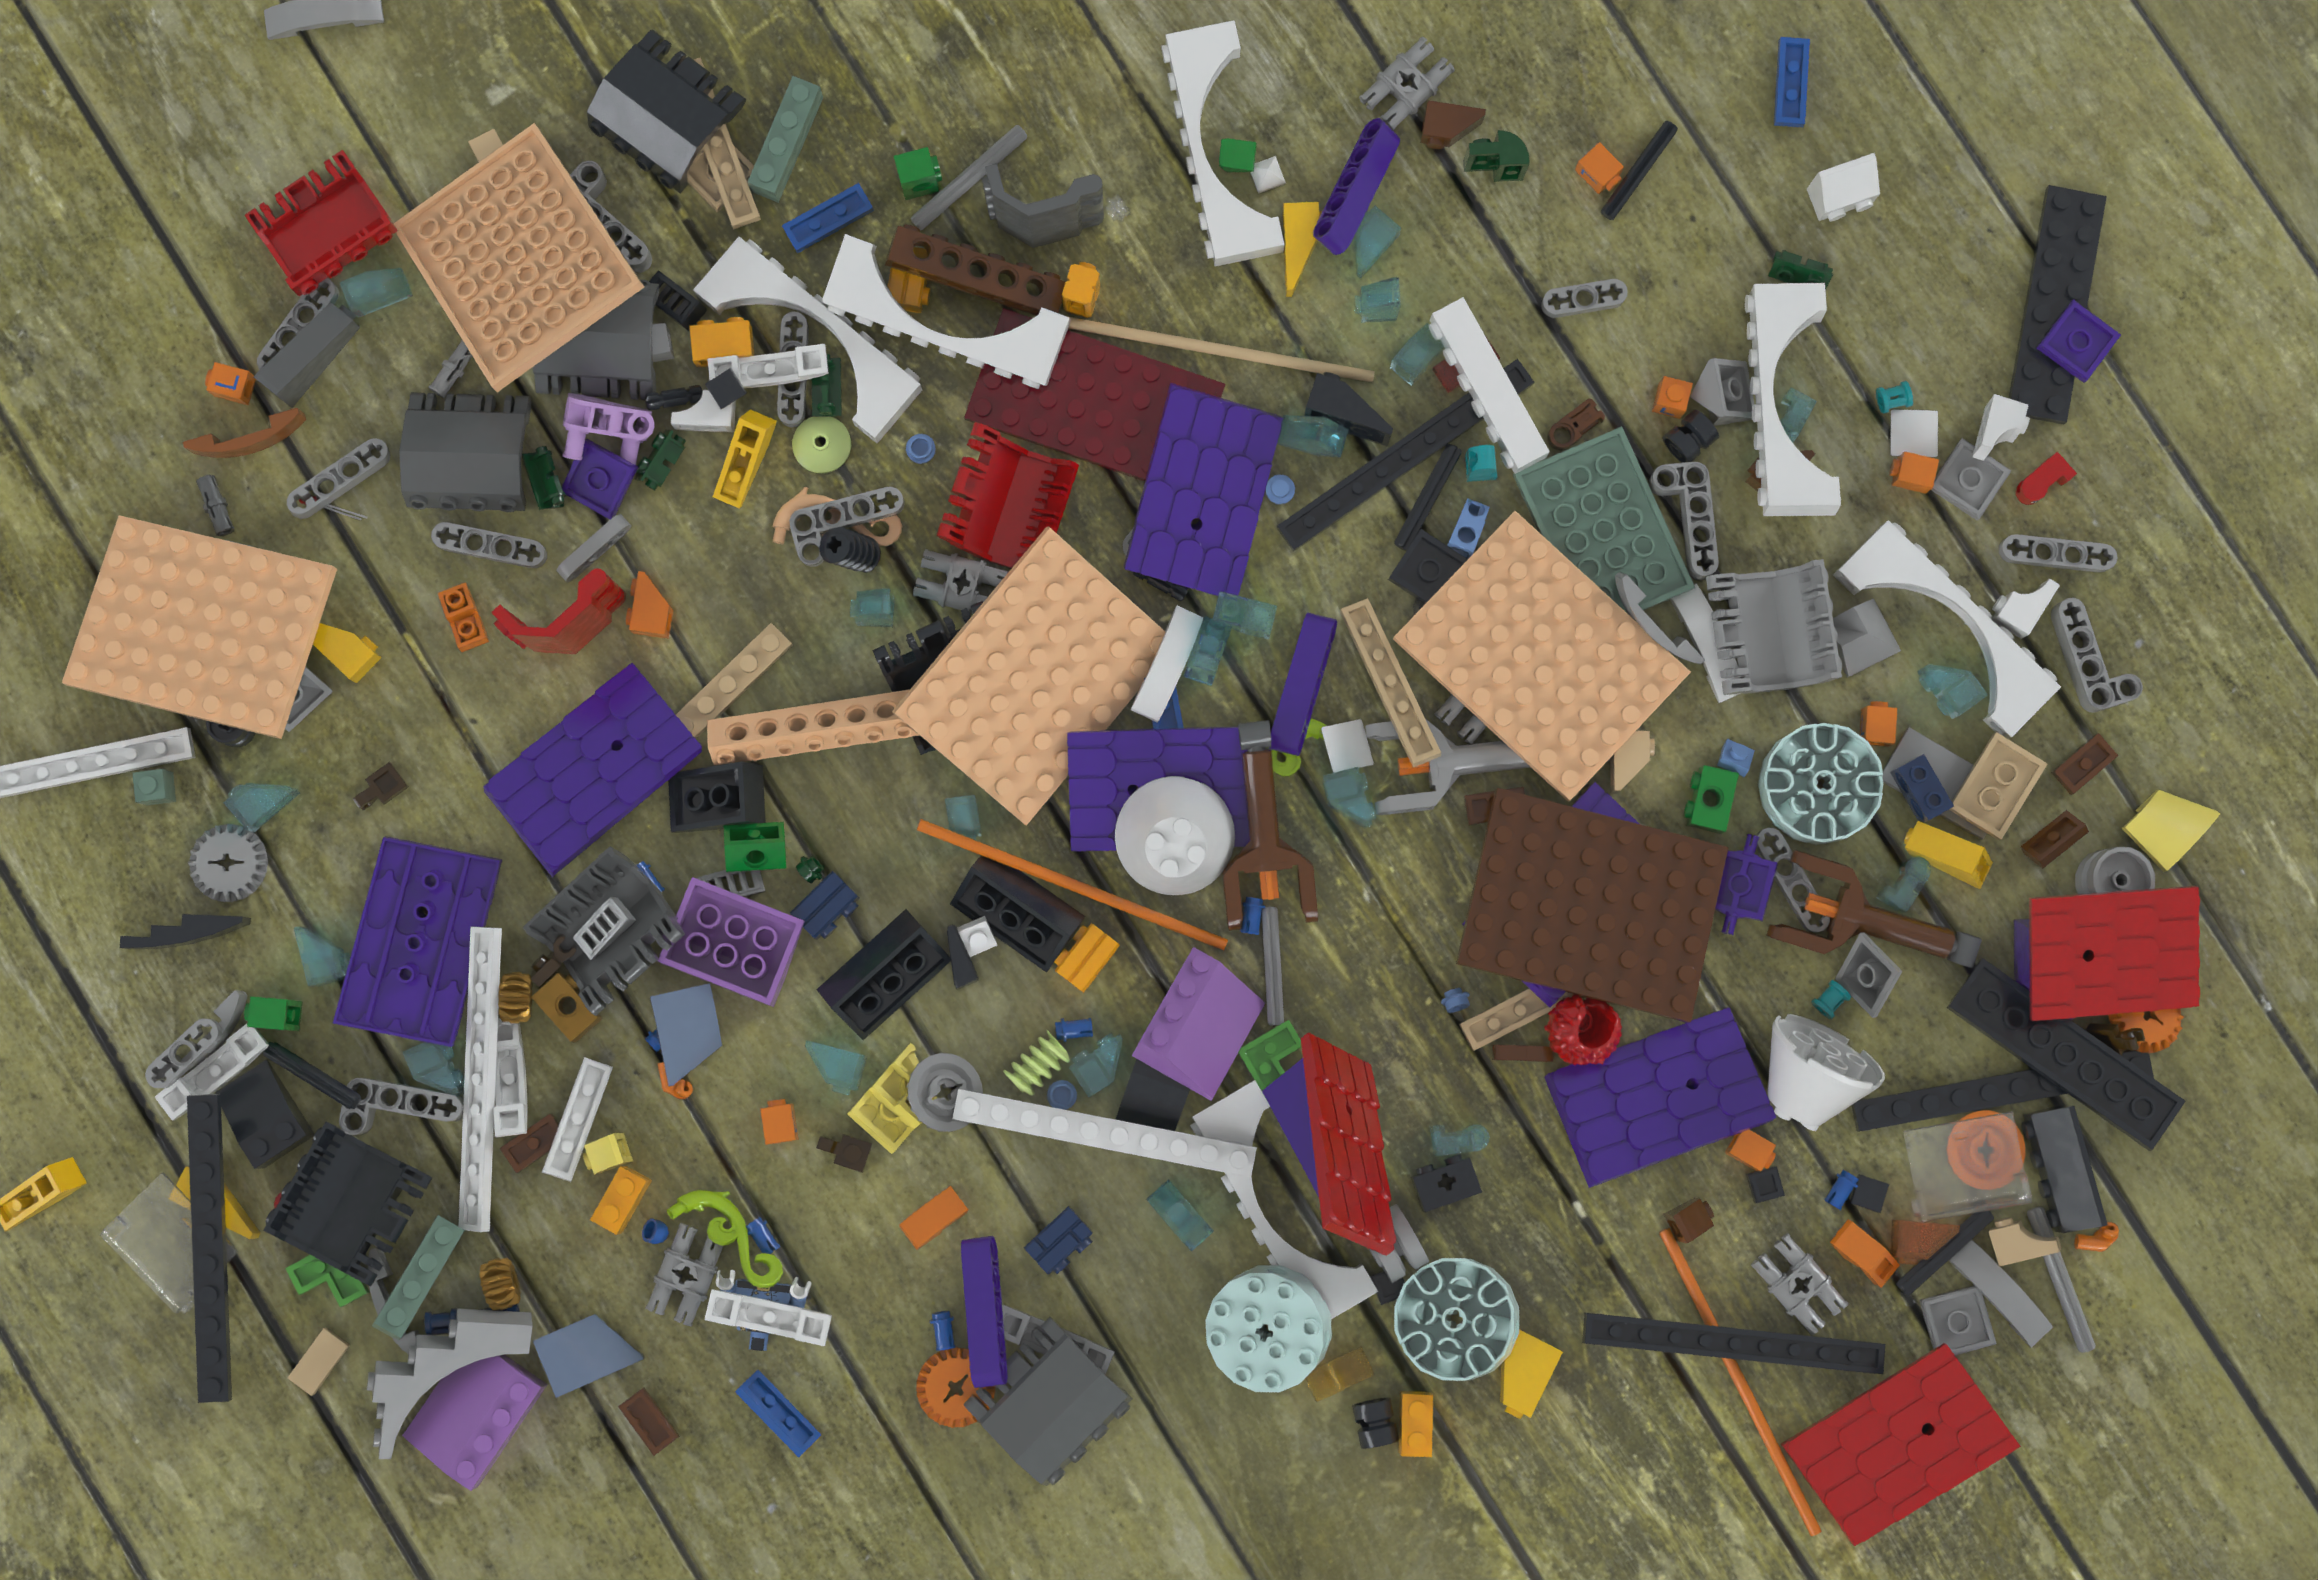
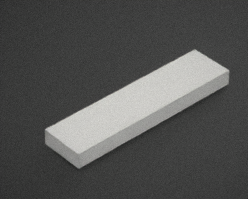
(577, 1119)

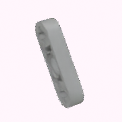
(1562, 294)
(593, 548)
(172, 1074)

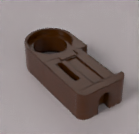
(1576, 423)
(1522, 1053)

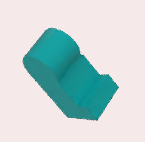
(1481, 463)

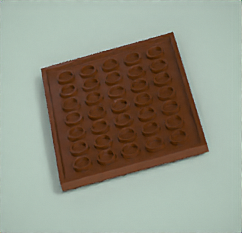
(1592, 905)

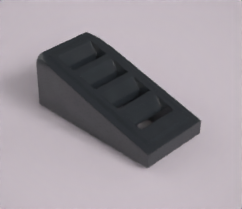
(688, 312)
(962, 966)

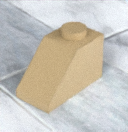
(1630, 759)

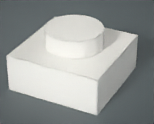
(977, 936)

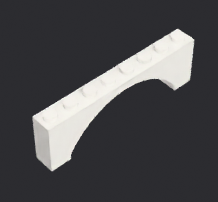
(1232, 227)
(750, 279)
(861, 290)
(1788, 479)
(2015, 680)
(1236, 1121)

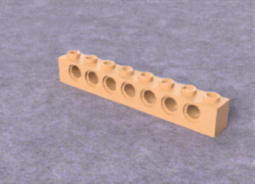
(806, 728)

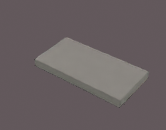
(1947, 766)

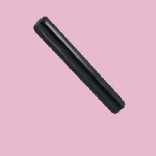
(1639, 170)
(1428, 496)
(312, 1075)
(1926, 1268)

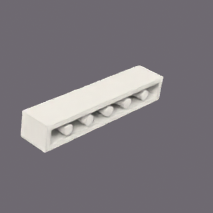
(1488, 385)

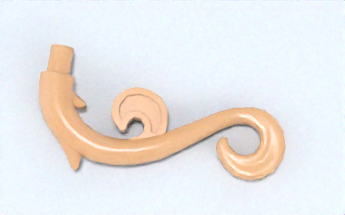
(804, 500)

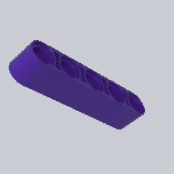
(1356, 186)
(1303, 684)
(984, 1312)

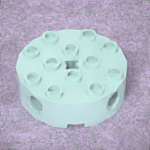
(1850, 788)
(1289, 1308)
(1431, 1337)

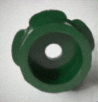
(810, 869)

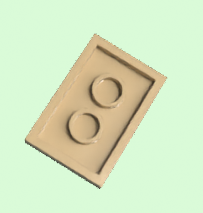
(1997, 786)

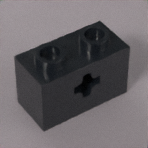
(1463, 1186)

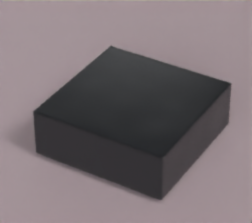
(726, 388)
(1765, 1184)
(1869, 1193)
(1386, 1290)

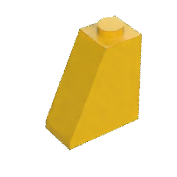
(1949, 853)
(1526, 1374)

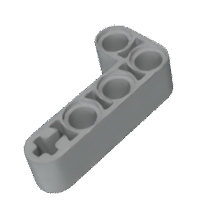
(591, 192)
(848, 518)
(1690, 520)
(2089, 654)
(405, 1104)

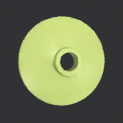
(824, 458)

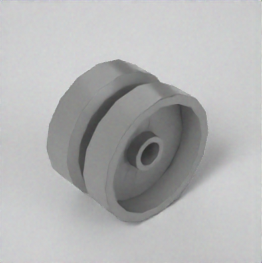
(2114, 871)
(1406, 1245)

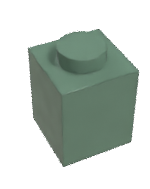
(154, 787)

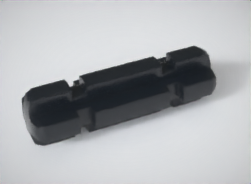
(673, 397)
(1177, 591)

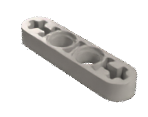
(292, 321)
(783, 405)
(341, 482)
(488, 548)
(2058, 548)
(1796, 877)

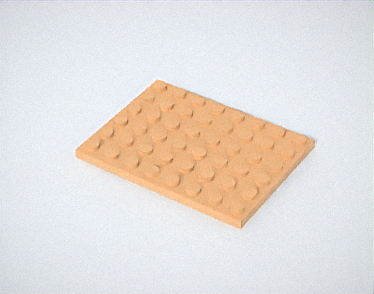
(516, 257)
(200, 626)
(1541, 655)
(1033, 662)

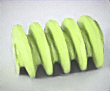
(1037, 1064)

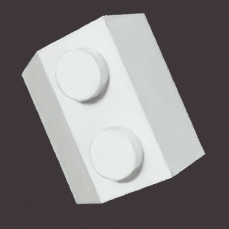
(1845, 188)

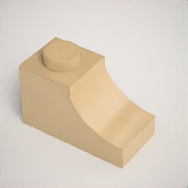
(2016, 1244)

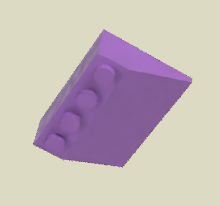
(733, 942)
(1200, 1025)
(474, 1417)

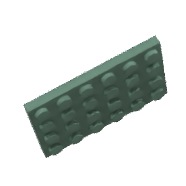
(1605, 518)

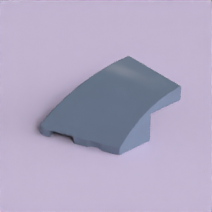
(686, 1029)
(583, 1354)

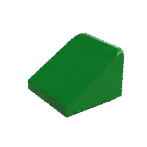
(1237, 155)

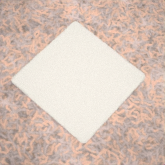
(1914, 432)
(1347, 745)

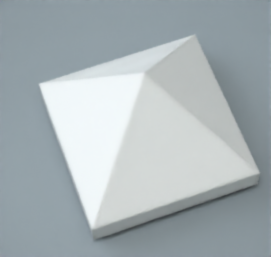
(1267, 175)

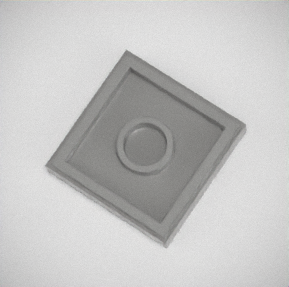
(1969, 481)
(1958, 1320)

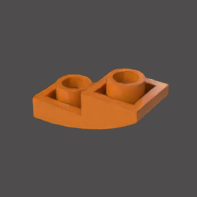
(463, 617)
(933, 1217)

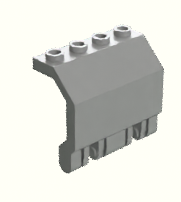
(1778, 629)

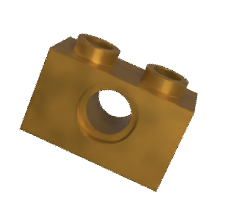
(551, 999)

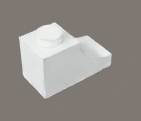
(705, 416)
(2001, 422)
(2022, 611)

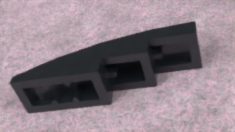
(193, 930)

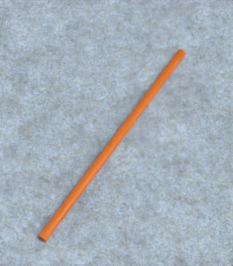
(1072, 884)
(1743, 1387)

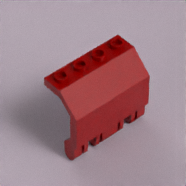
(325, 227)
(1005, 498)
(576, 626)

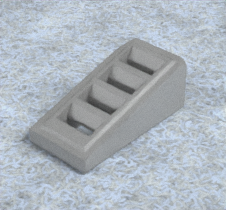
(746, 891)
(625, 920)

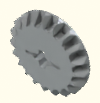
(241, 878)
(925, 1083)

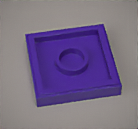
(2078, 341)
(599, 479)

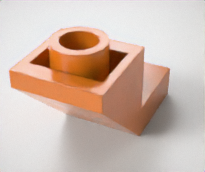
(1865, 1253)

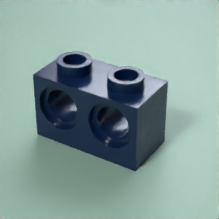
(1922, 789)

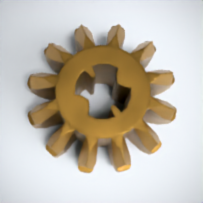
(515, 997)
(500, 1283)

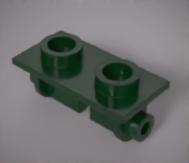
(1788, 269)
(827, 391)
(664, 448)
(544, 483)

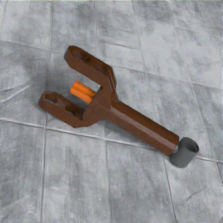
(1266, 849)
(1854, 915)

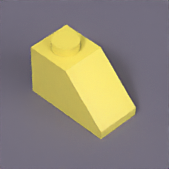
(607, 1153)

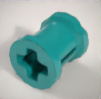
(1903, 391)
(1831, 999)

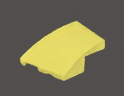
(2168, 827)
(885, 1107)

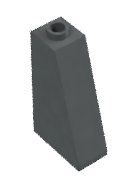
(308, 354)

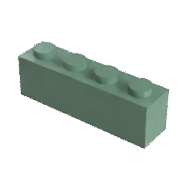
(785, 139)
(418, 1278)

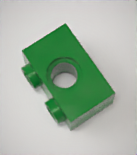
(918, 173)
(1723, 786)
(754, 846)
(273, 1013)

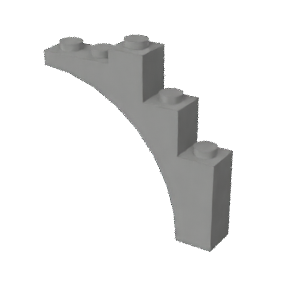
(470, 1338)

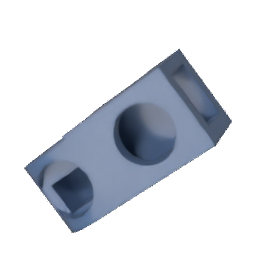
(1468, 528)

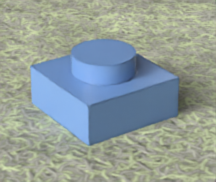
(1735, 757)

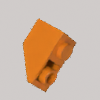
(650, 610)

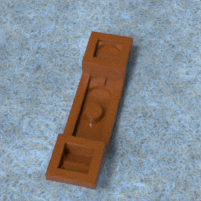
(282, 426)

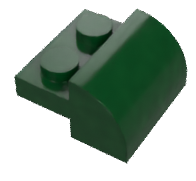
(1505, 157)

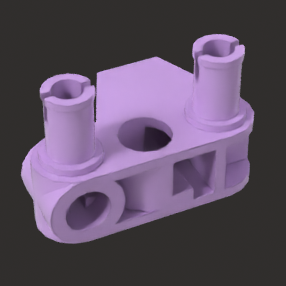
(595, 415)

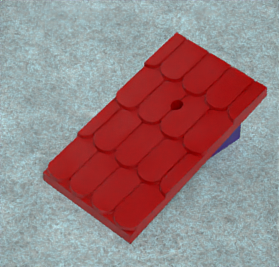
(2109, 952)
(1334, 1128)
(1900, 1444)

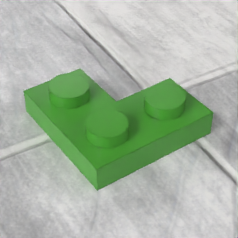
(1264, 1053)
(313, 1272)

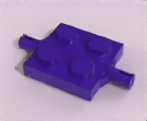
(1745, 885)

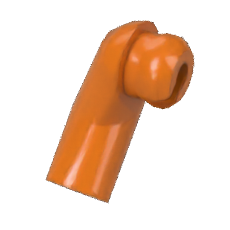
(680, 1090)
(2100, 1240)

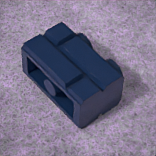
(825, 906)
(1059, 1240)

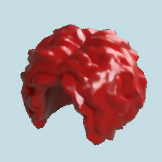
(1583, 1030)

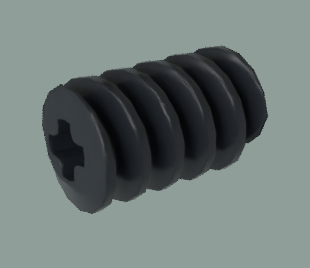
(850, 549)

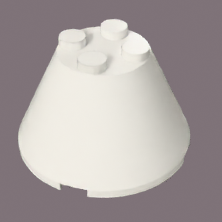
(1174, 835)
(1816, 1071)

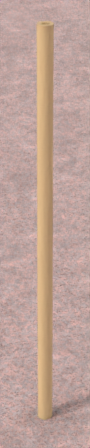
(1220, 349)

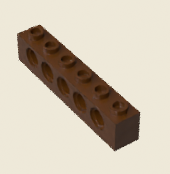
(988, 287)

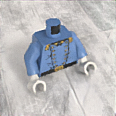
(780, 1292)

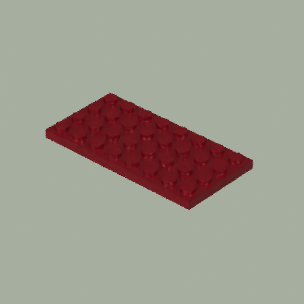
(1096, 406)

